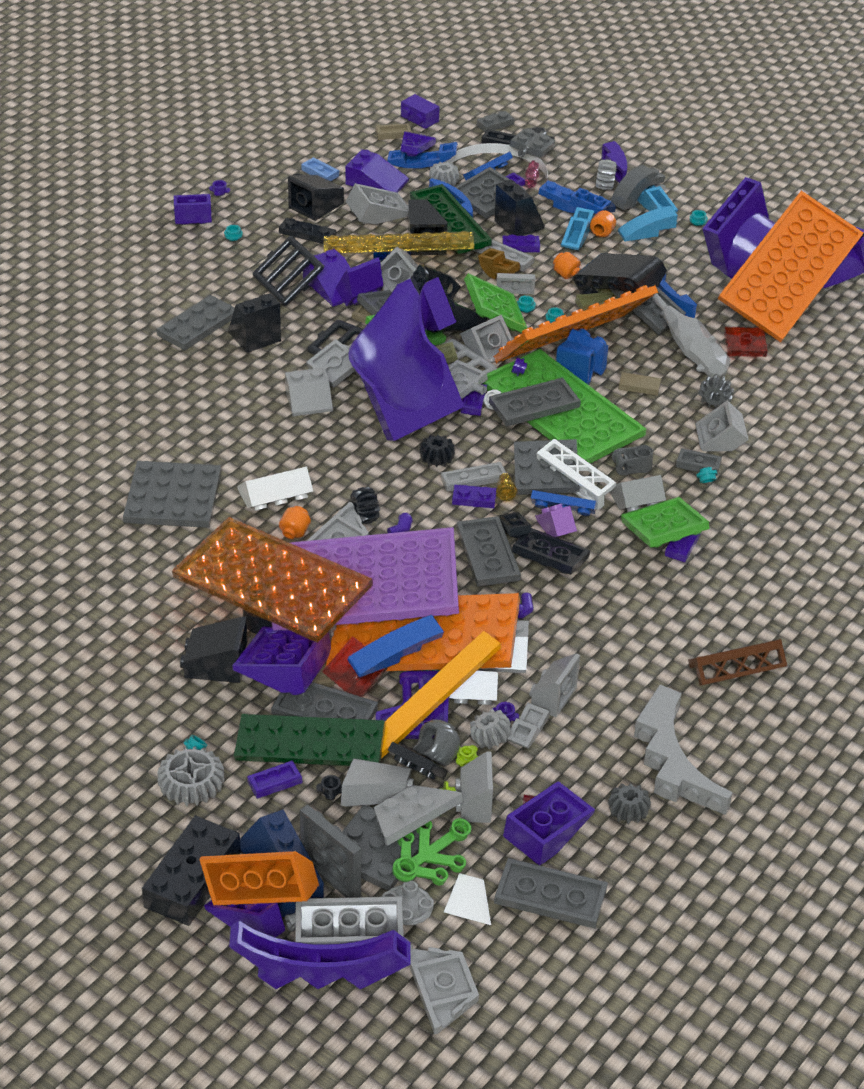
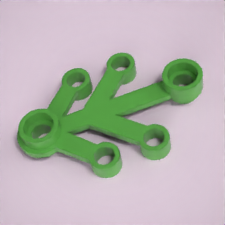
(430, 854)

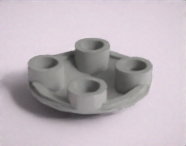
(416, 902)

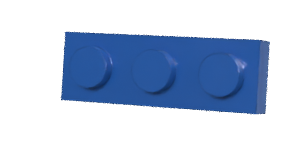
(499, 161)
(545, 499)

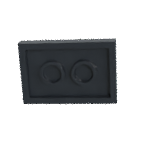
(551, 551)

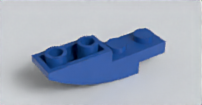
(568, 200)

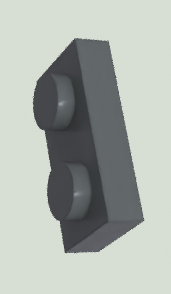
(495, 121)
(696, 460)

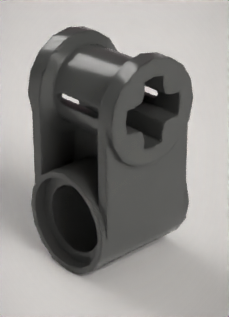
(635, 459)

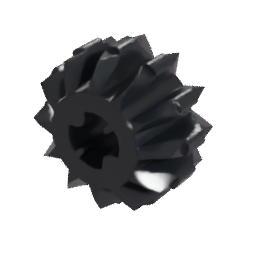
(437, 450)
(366, 504)

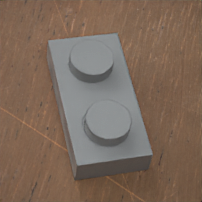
(516, 283)

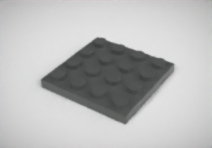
(172, 494)

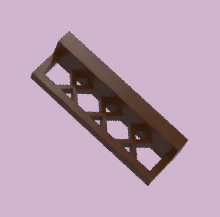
(731, 655)

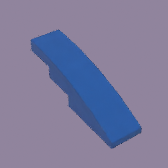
(394, 645)

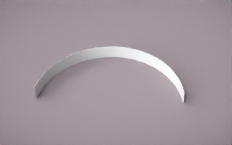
(496, 148)

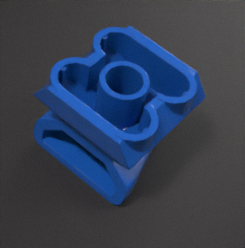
(583, 354)

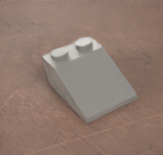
(376, 205)

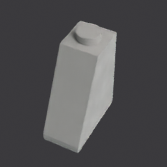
(373, 782)

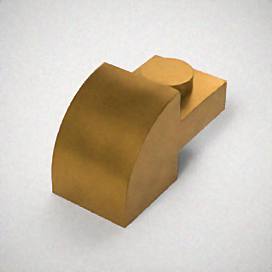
(494, 262)

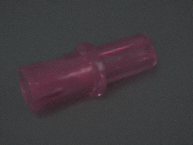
(532, 174)

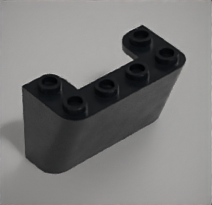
(620, 273)
(464, 317)

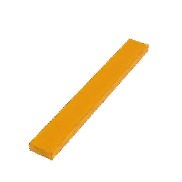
(438, 689)

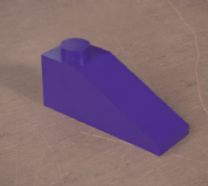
(259, 916)

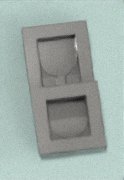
(528, 726)

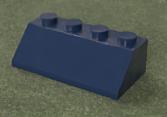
(276, 834)

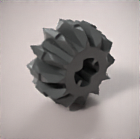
(715, 390)
(629, 803)

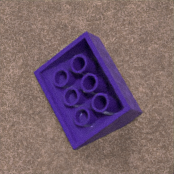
(283, 660)

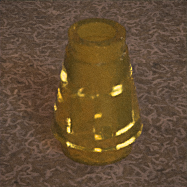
(506, 488)

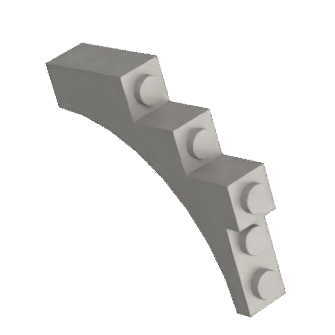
(676, 773)

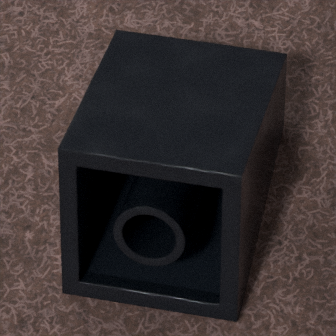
(313, 195)
(516, 210)
(425, 218)
(256, 323)
(214, 650)

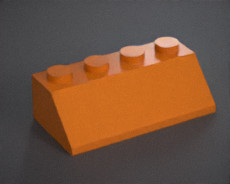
(259, 878)

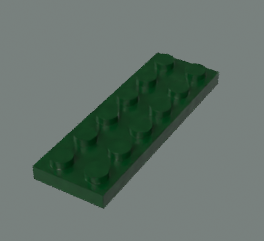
(453, 212)
(308, 739)

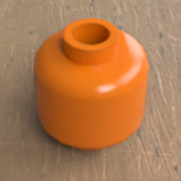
(603, 224)
(566, 265)
(294, 522)

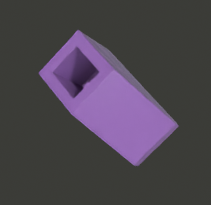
(557, 520)

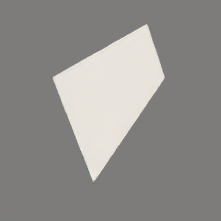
(469, 899)

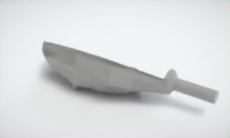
(695, 340)

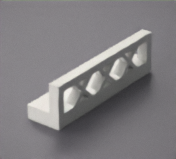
(586, 489)

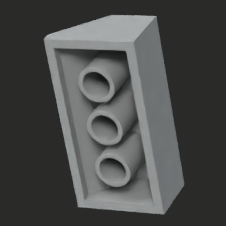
(347, 919)

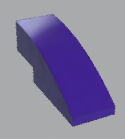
(613, 152)

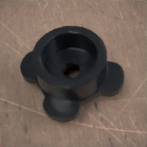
(330, 787)

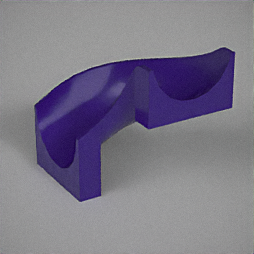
(744, 223)
(399, 364)

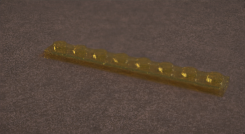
(405, 241)

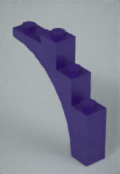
(320, 965)

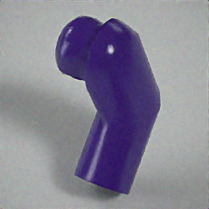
(404, 524)
(526, 606)

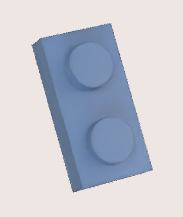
(319, 168)

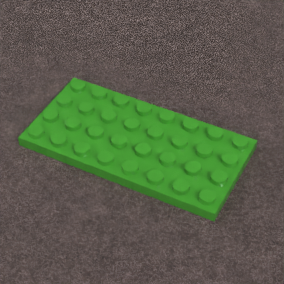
(595, 424)

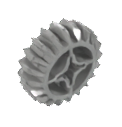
(190, 776)

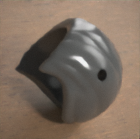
(442, 746)

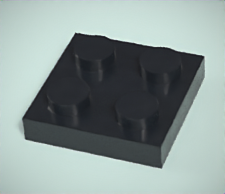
(417, 762)

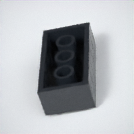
(178, 883)

